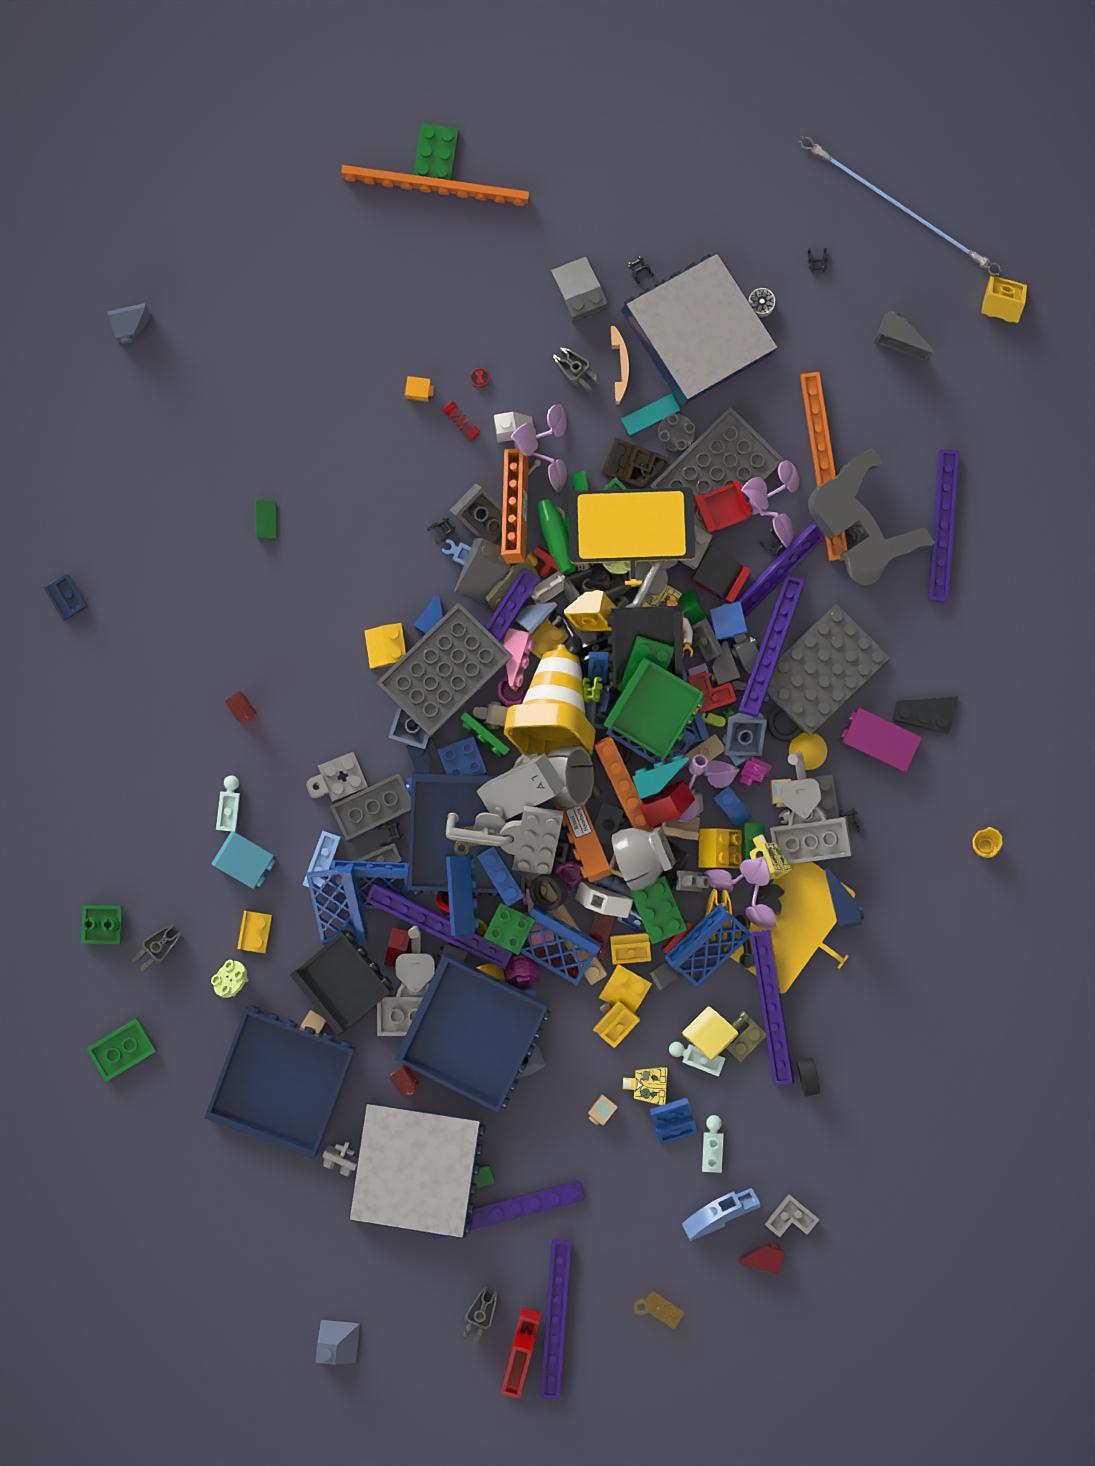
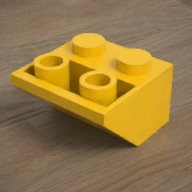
(720, 848)

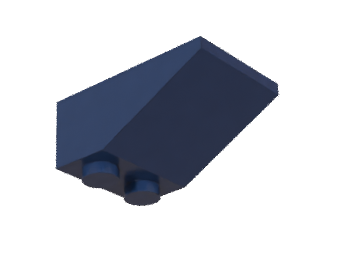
(845, 906)

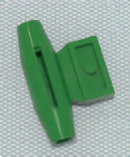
(556, 535)

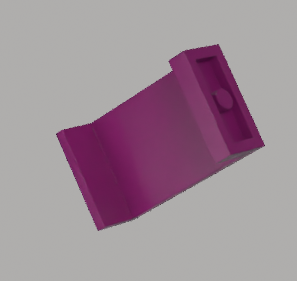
(880, 739)

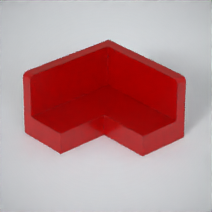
(715, 697)
(668, 805)

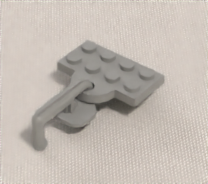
(653, 572)
(811, 837)
(529, 840)
(415, 972)

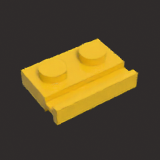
(547, 637)
(254, 932)
(630, 948)
(616, 1024)

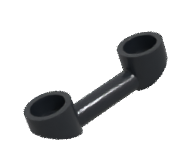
(574, 645)
(748, 960)

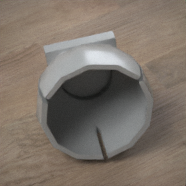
(577, 780)
(642, 856)

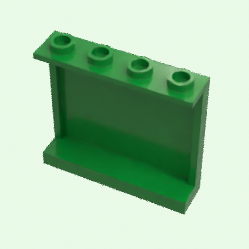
(655, 708)

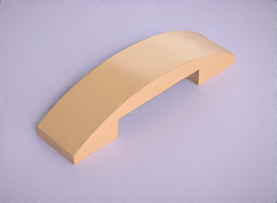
(618, 343)

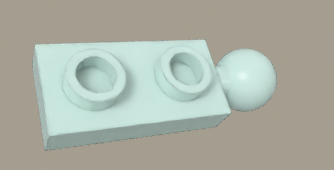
(228, 805)
(695, 1058)
(712, 1146)

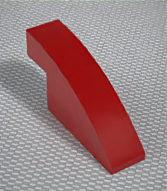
(520, 1353)

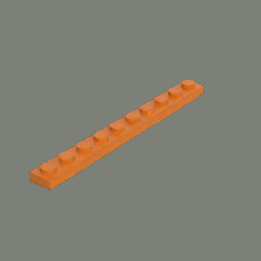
(429, 184)
(820, 447)

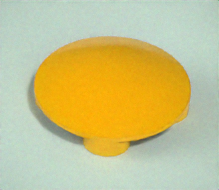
(812, 747)

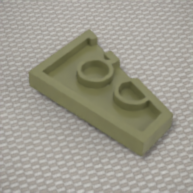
(500, 590)

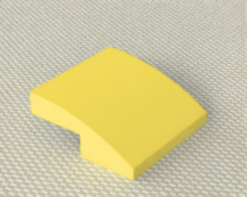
(710, 1033)

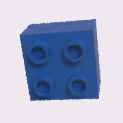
(462, 758)

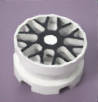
(762, 301)

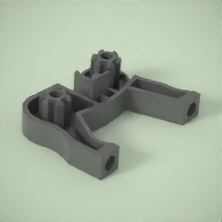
(836, 509)

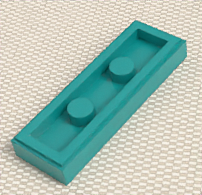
(650, 415)

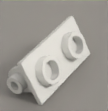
(548, 588)

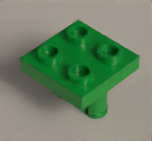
(101, 924)
(509, 928)

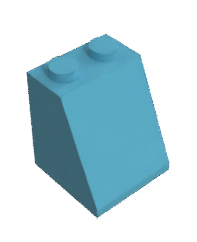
(244, 860)

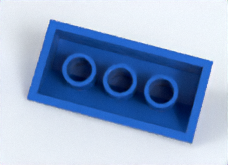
(460, 895)

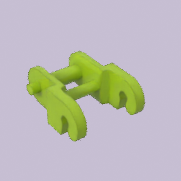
(595, 690)
(713, 719)

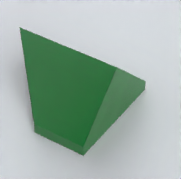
(692, 607)

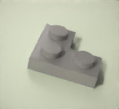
(791, 1212)

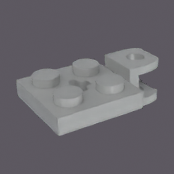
(328, 780)

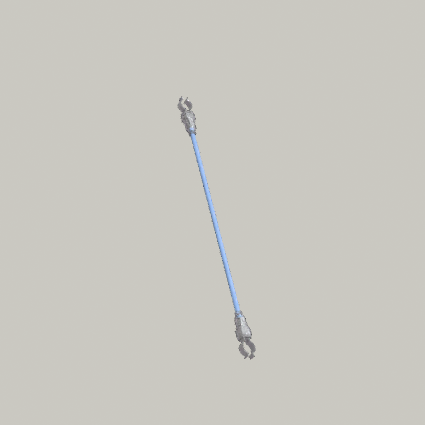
(818, 151)

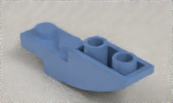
(718, 1212)

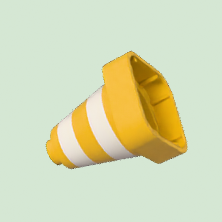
(552, 708)

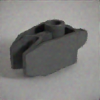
(576, 369)
(745, 651)
(157, 947)
(480, 1318)

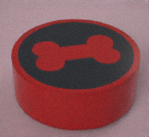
(479, 377)

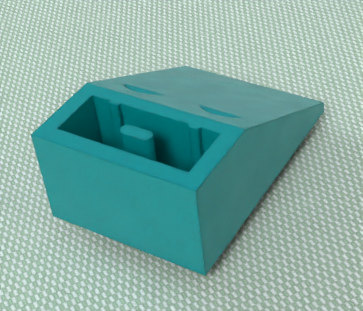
(654, 780)

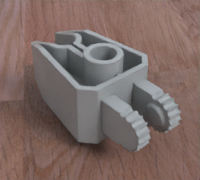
(493, 715)

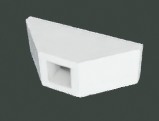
(603, 900)

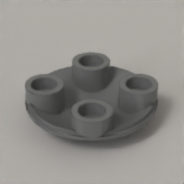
(676, 432)

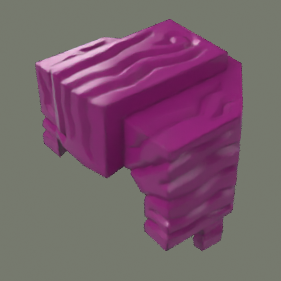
(507, 694)
(754, 772)
(570, 872)
(522, 971)

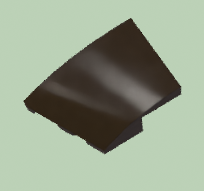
(632, 463)

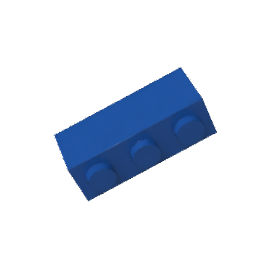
(500, 876)

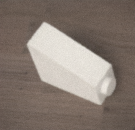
(508, 423)

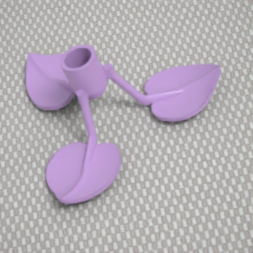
(526, 441)
(756, 491)
(719, 775)
(755, 872)

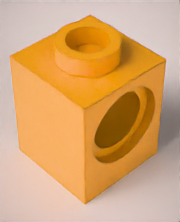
(419, 389)

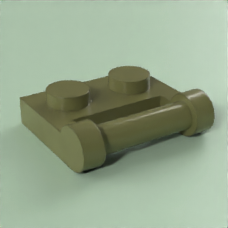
(747, 1040)

